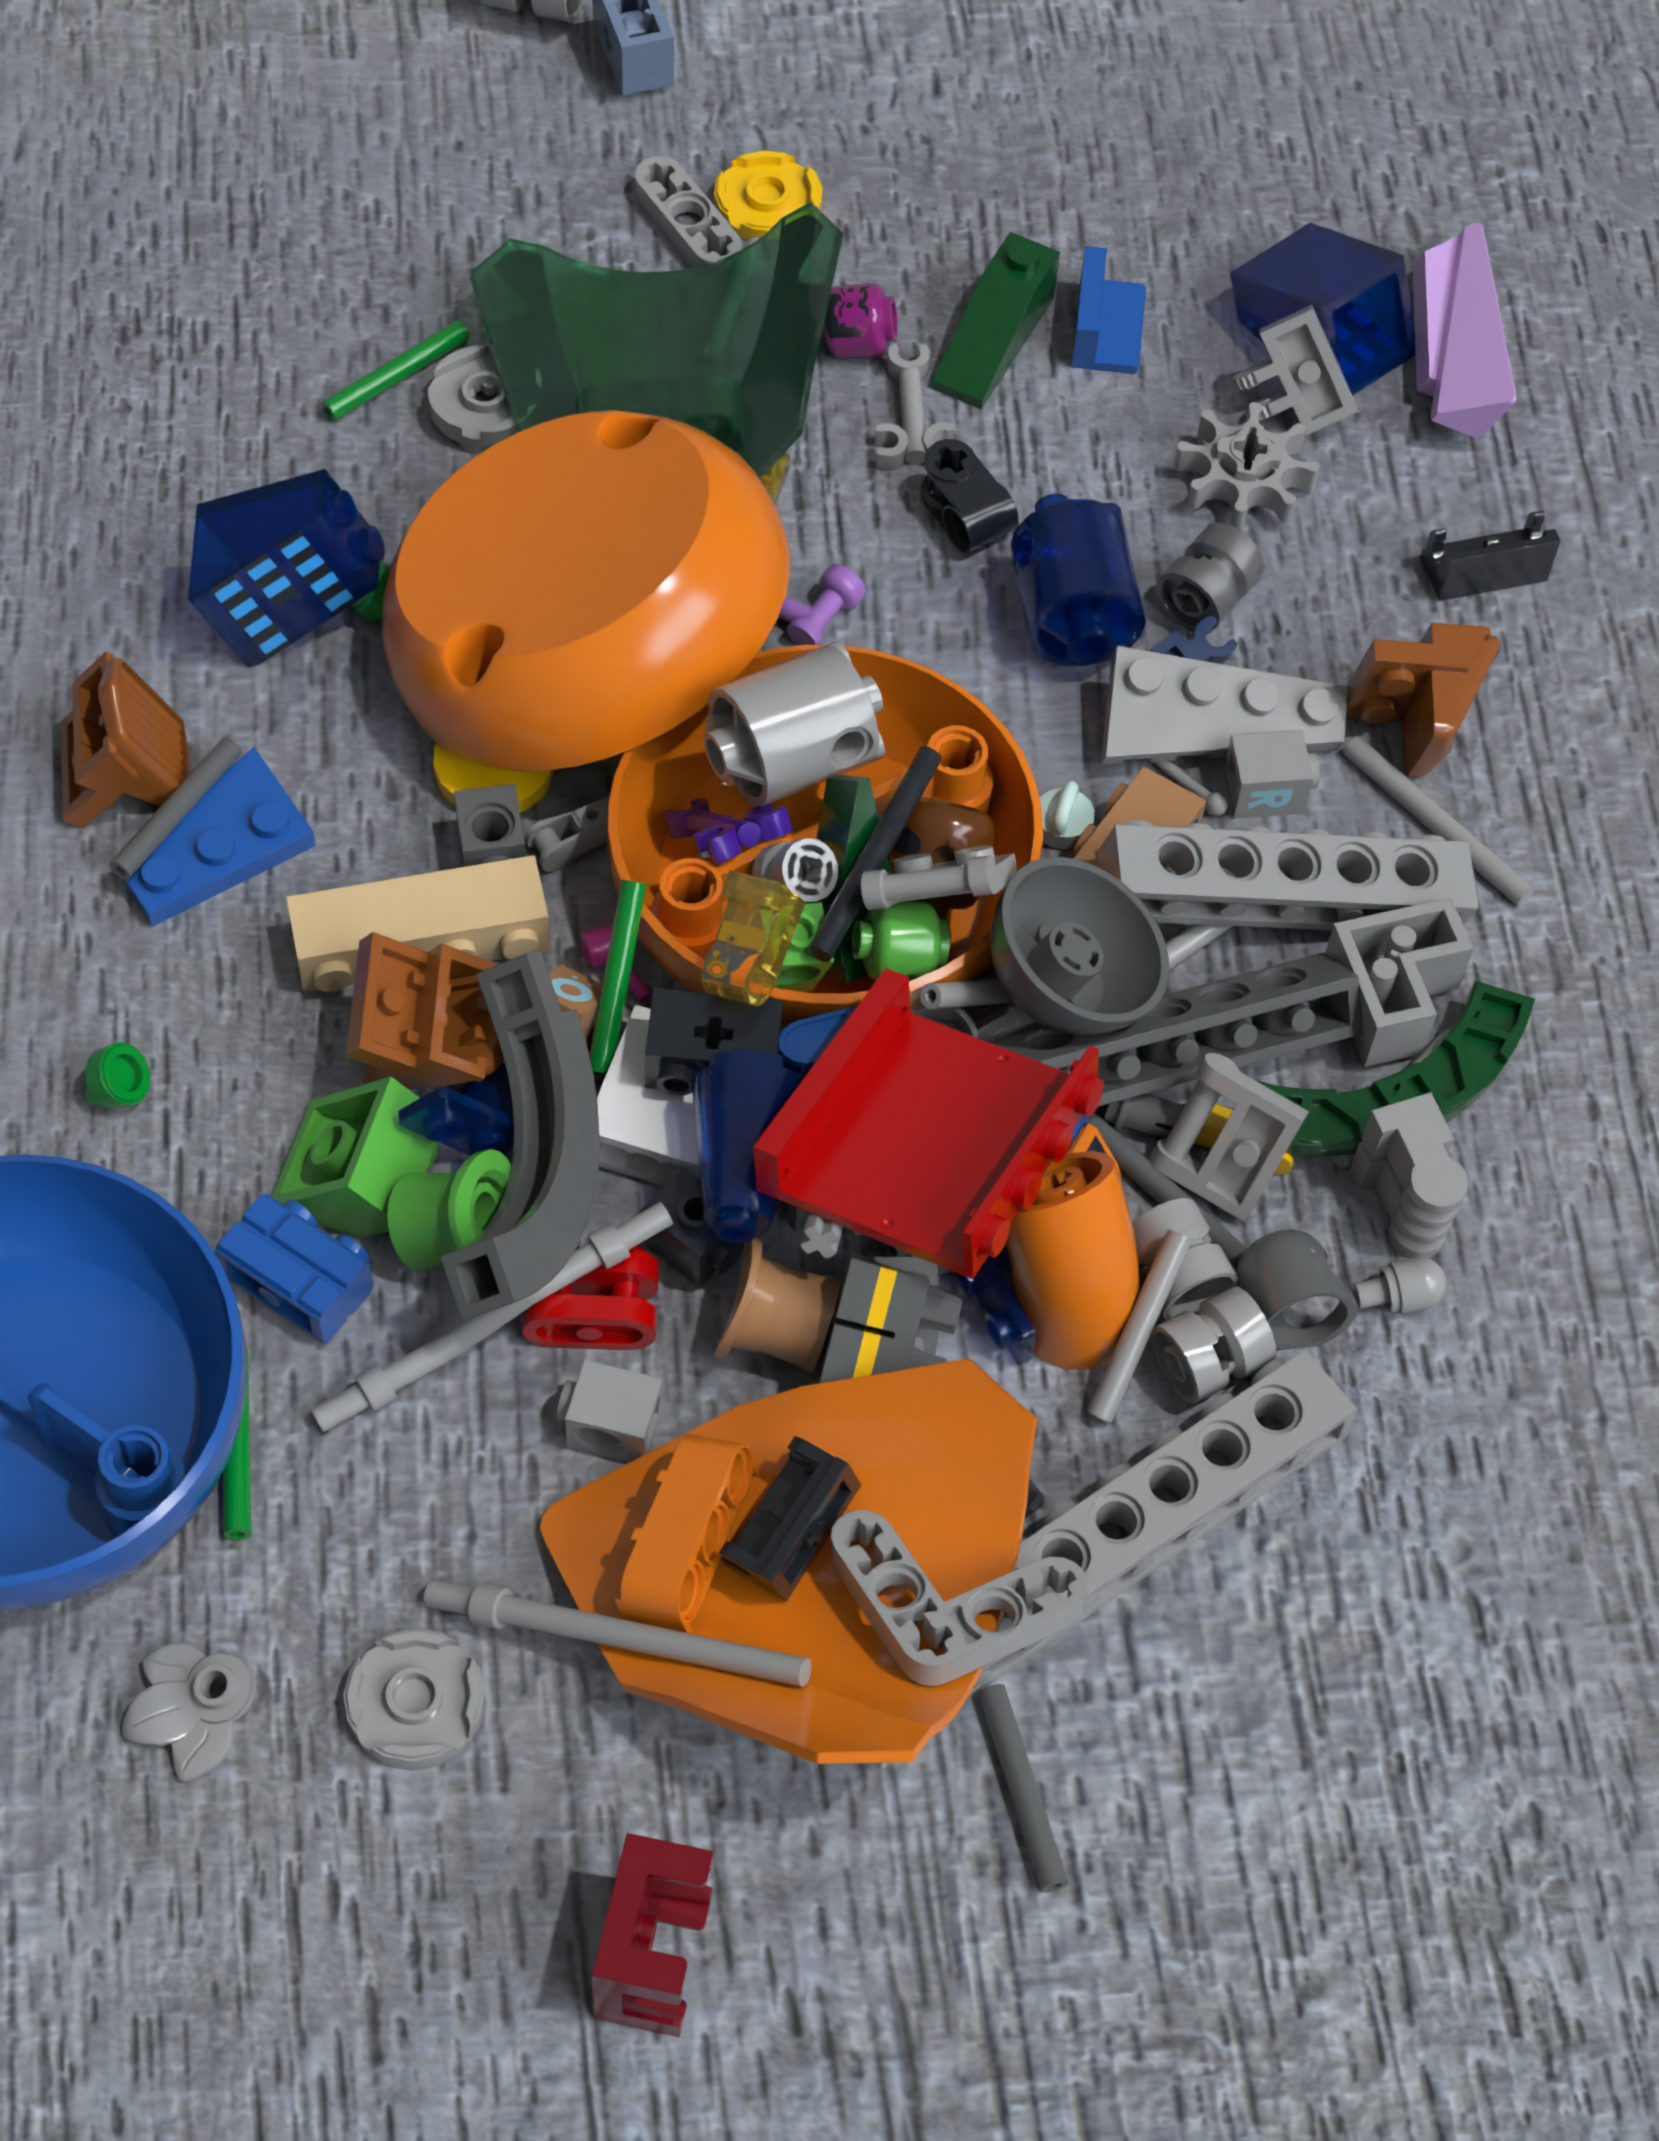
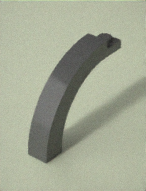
(553, 1144)

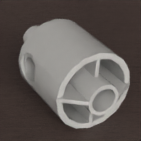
(793, 725)

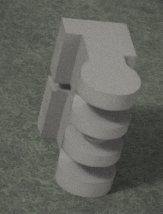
(1410, 1167)

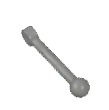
(1216, 802)

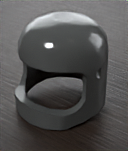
(1289, 1269)

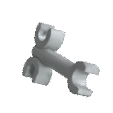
(911, 441)

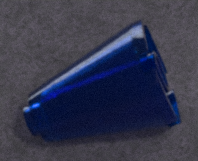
(731, 1111)

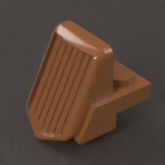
(1424, 687)
(118, 742)
(420, 1015)

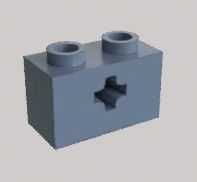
(636, 43)

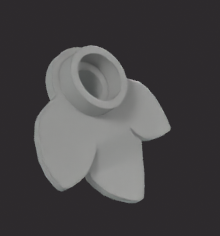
(180, 1708)

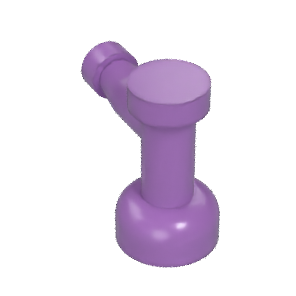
(839, 590)

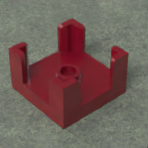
(651, 1886)

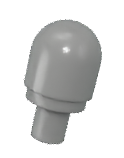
(1403, 1286)

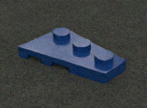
(225, 839)

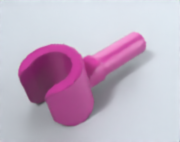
(595, 951)

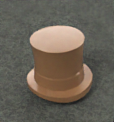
(780, 1311)

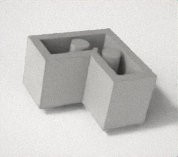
(1399, 964)

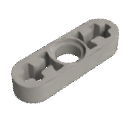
(683, 197)

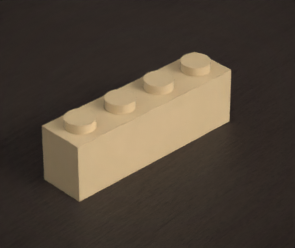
(478, 909)

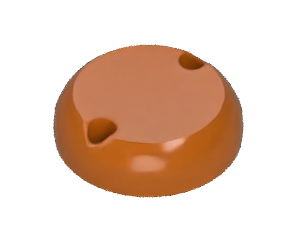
(582, 590)
(920, 709)

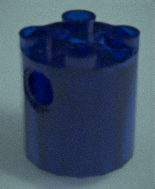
(1077, 580)

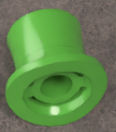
(445, 1210)

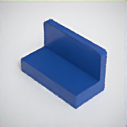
(1107, 319)

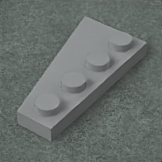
(1190, 707)

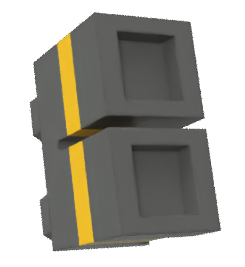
(889, 1301)

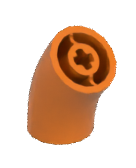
(1076, 1261)

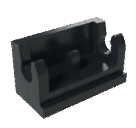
(1490, 560)
(792, 1519)

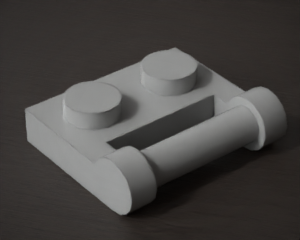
(919, 878)
(1247, 1146)

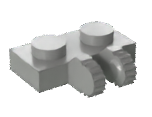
(1306, 369)

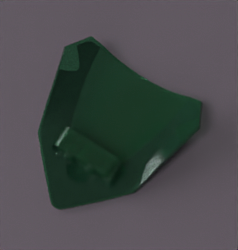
(696, 345)

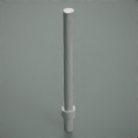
(497, 1607)

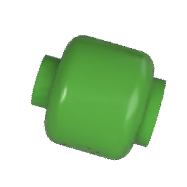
(902, 939)

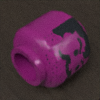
(860, 321)

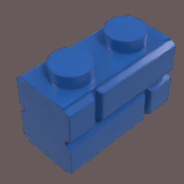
(296, 1266)

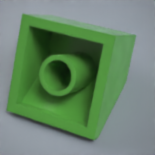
(353, 1156)

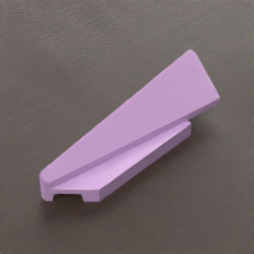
(1461, 335)

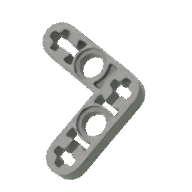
(950, 1622)

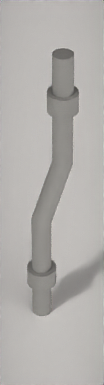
(378, 1385)

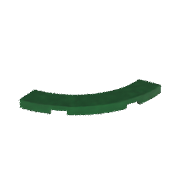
(1454, 1073)

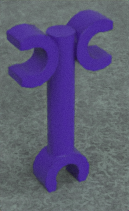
(723, 835)

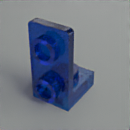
(467, 1120)
(1004, 1316)

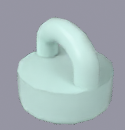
(1065, 815)

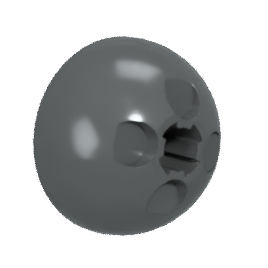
(1077, 948)

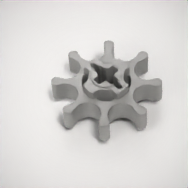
(1269, 466)

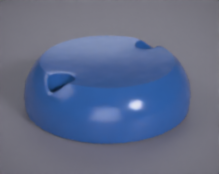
(111, 1376)

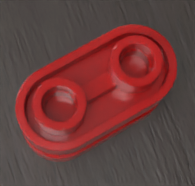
(600, 1308)

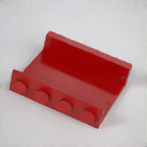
(922, 1132)

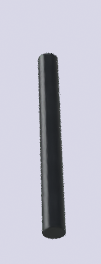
(875, 853)

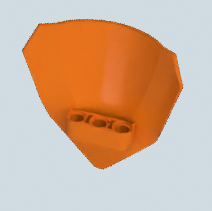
(933, 1455)

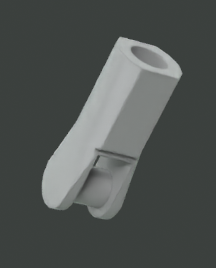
(588, 831)

